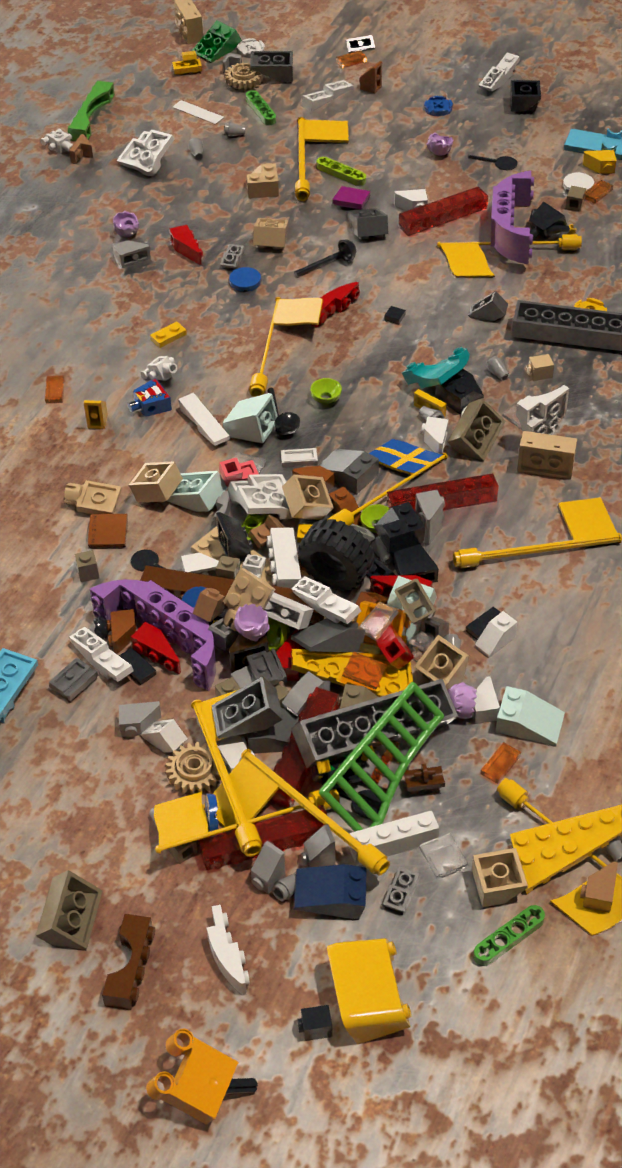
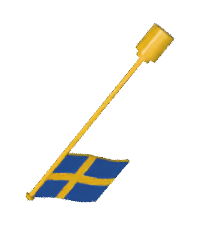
(400, 457)

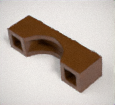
(122, 986)

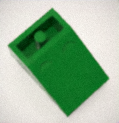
(217, 42)

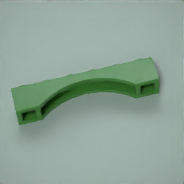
(100, 95)

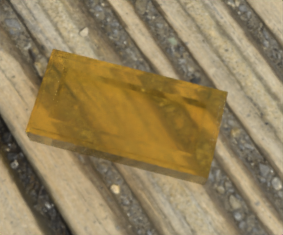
(370, 648)

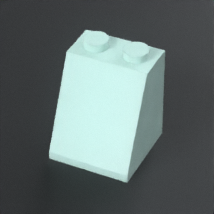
(252, 419)

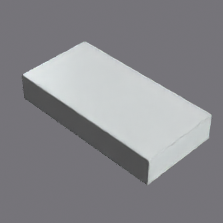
(299, 457)

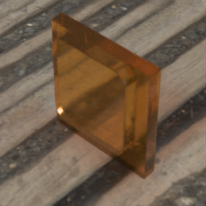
(364, 670)

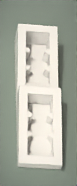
(329, 93)
(205, 422)

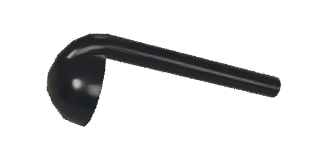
(347, 251)
(286, 422)

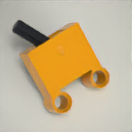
(200, 1080)

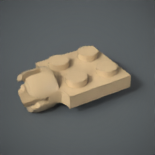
(93, 497)
(246, 590)

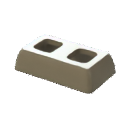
(409, 588)

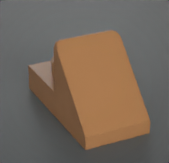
(80, 148)
(260, 533)

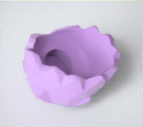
(439, 144)
(125, 224)
(251, 621)
(463, 699)

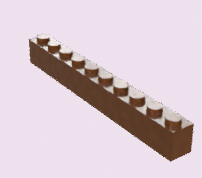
(180, 582)

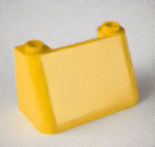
(367, 988)

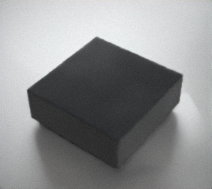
(395, 314)

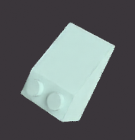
(198, 490)
(393, 601)
(529, 717)

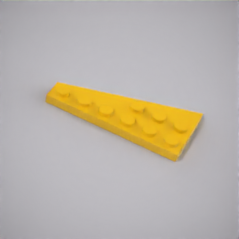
(331, 666)
(564, 843)

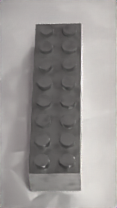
(568, 325)
(340, 731)

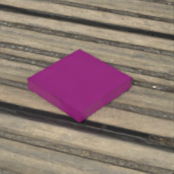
(351, 197)

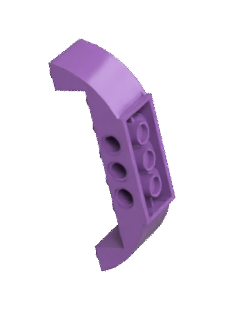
(506, 239)
(165, 612)

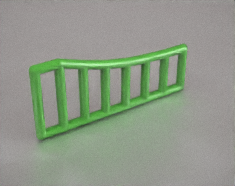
(350, 761)

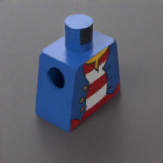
(150, 399)

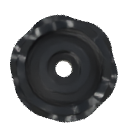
(101, 627)

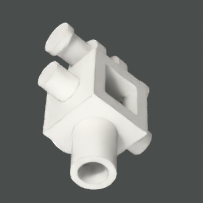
(58, 141)
(160, 368)

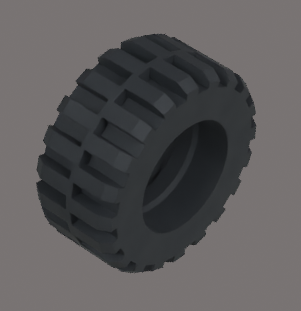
(336, 554)

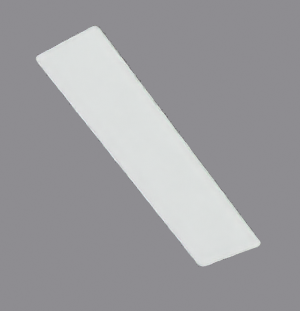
(197, 111)

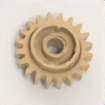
(242, 76)
(181, 770)

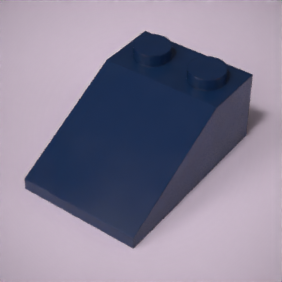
(331, 890)

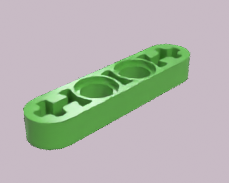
(260, 107)
(507, 933)

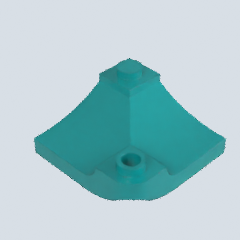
(436, 374)

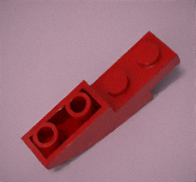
(338, 300)

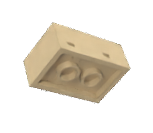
(188, 21)
(547, 454)

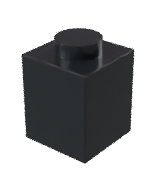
(315, 1023)

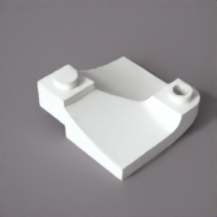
(146, 152)
(543, 412)
(261, 495)

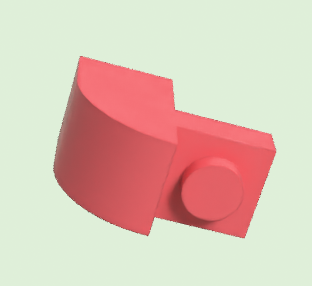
(233, 471)

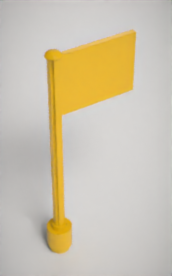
(316, 132)
(585, 520)
(255, 787)
(246, 832)

